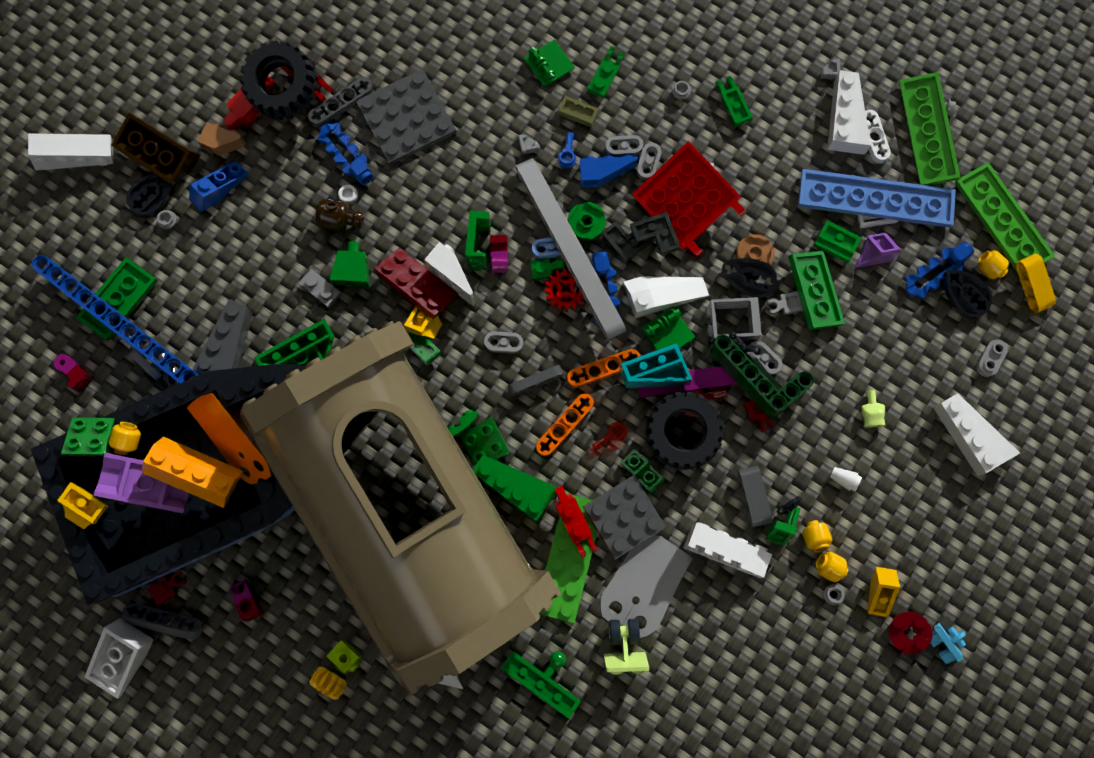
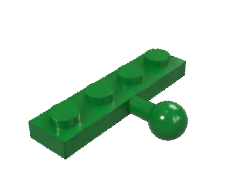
(541, 683)

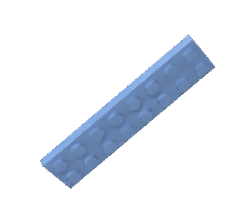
(877, 198)

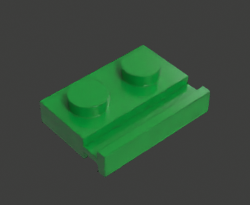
(837, 241)

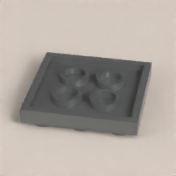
(624, 517)

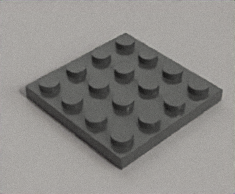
(406, 117)

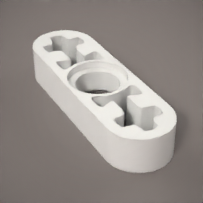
(877, 128)

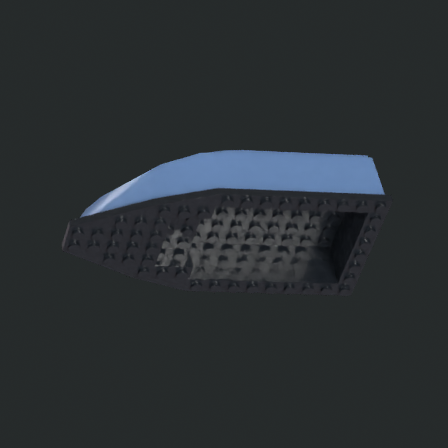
(145, 543)

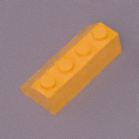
(191, 471)

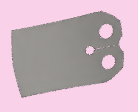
(652, 575)

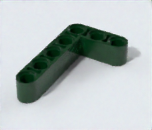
(758, 379)

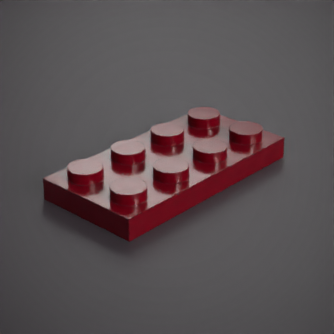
(415, 283)

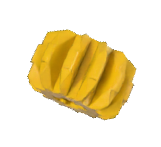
(328, 683)

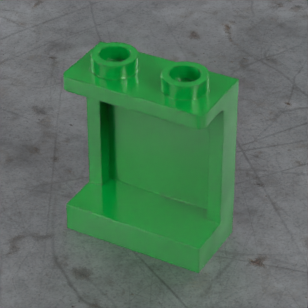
(478, 222)

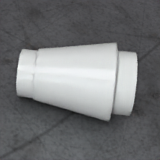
(847, 479)

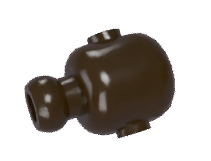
(336, 216)

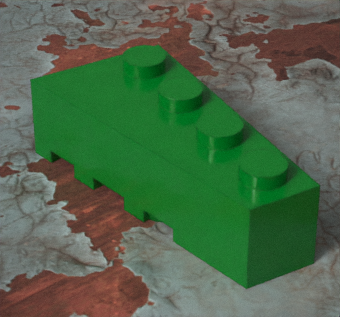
(518, 488)

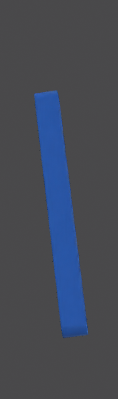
(110, 316)

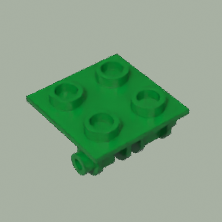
(548, 62)
(668, 330)
(88, 437)
(485, 440)

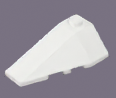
(656, 294)

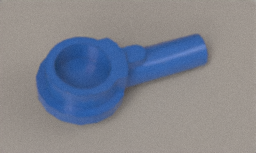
(567, 158)

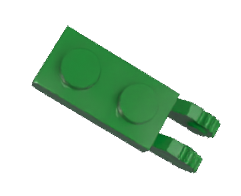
(605, 74)
(734, 102)

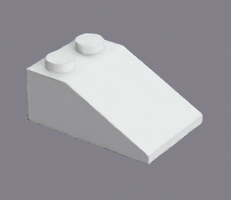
(445, 266)
(118, 657)

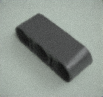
(754, 496)

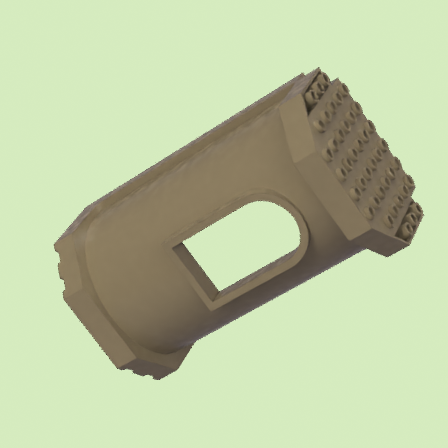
(446, 588)

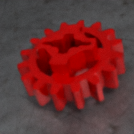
(560, 296)

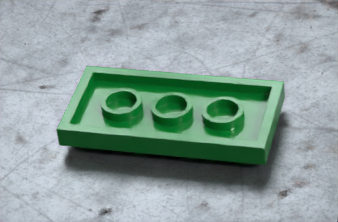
(816, 290)
(123, 292)

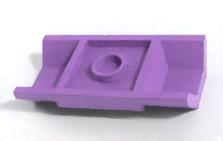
(124, 481)

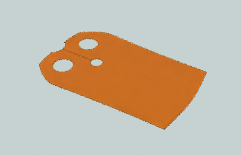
(228, 437)

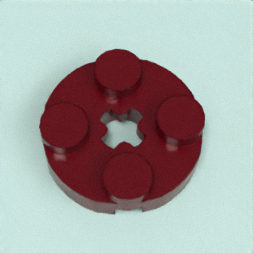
(902, 642)

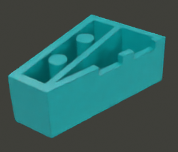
(656, 369)

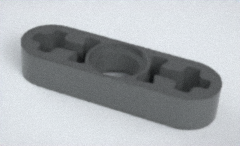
(535, 380)

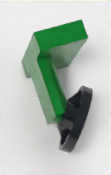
(783, 532)

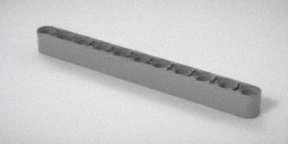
(570, 249)

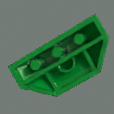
(300, 348)

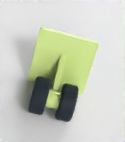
(625, 662)

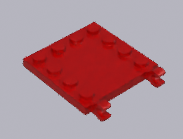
(690, 194)

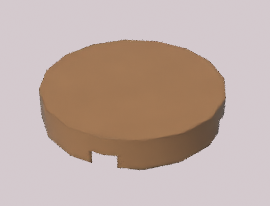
(757, 248)

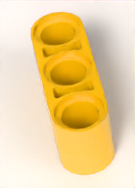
(1036, 283)

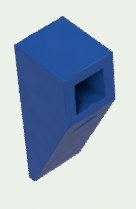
(598, 171)
(216, 185)

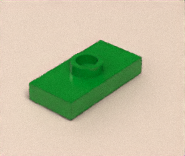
(424, 348)

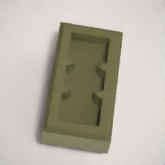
(578, 111)

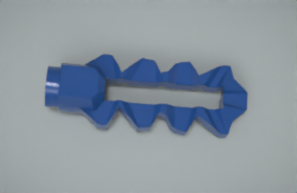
(358, 167)
(956, 257)
(602, 267)

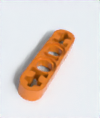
(602, 365)
(565, 425)

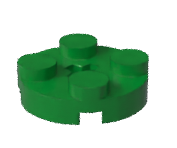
(584, 211)

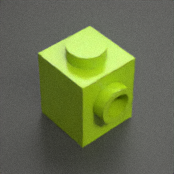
(345, 657)

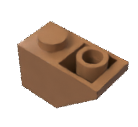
(219, 140)

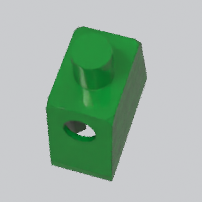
(351, 267)

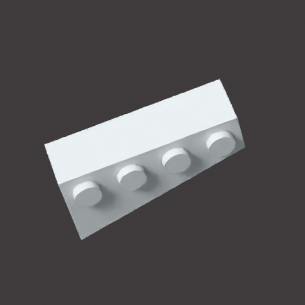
(848, 118)
(69, 150)
(974, 435)
(728, 550)

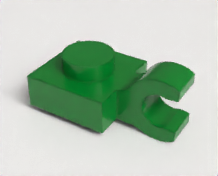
(543, 268)

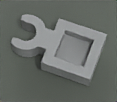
(788, 303)

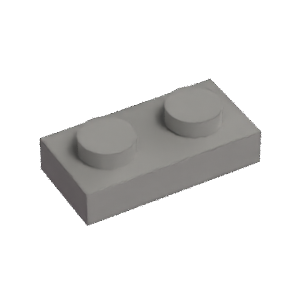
(320, 288)

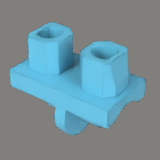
(951, 652)

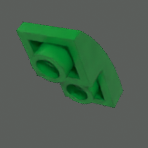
(467, 420)
(644, 472)

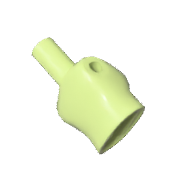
(873, 412)

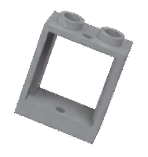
(753, 316)

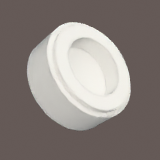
(348, 194)

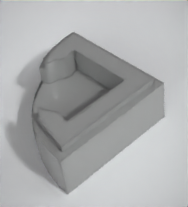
(831, 70)
(527, 144)

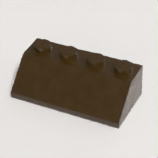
(154, 149)

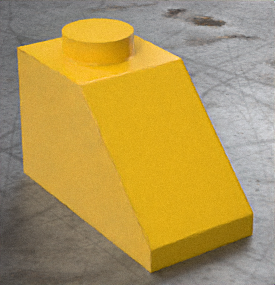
(883, 591)

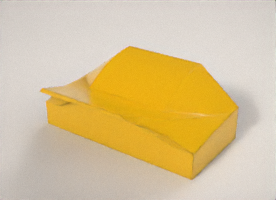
(422, 324)
(81, 506)

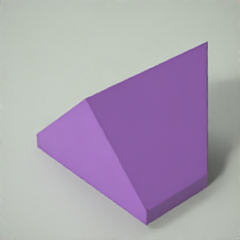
(878, 250)

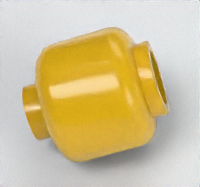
(993, 264)
(124, 438)
(817, 536)
(831, 566)

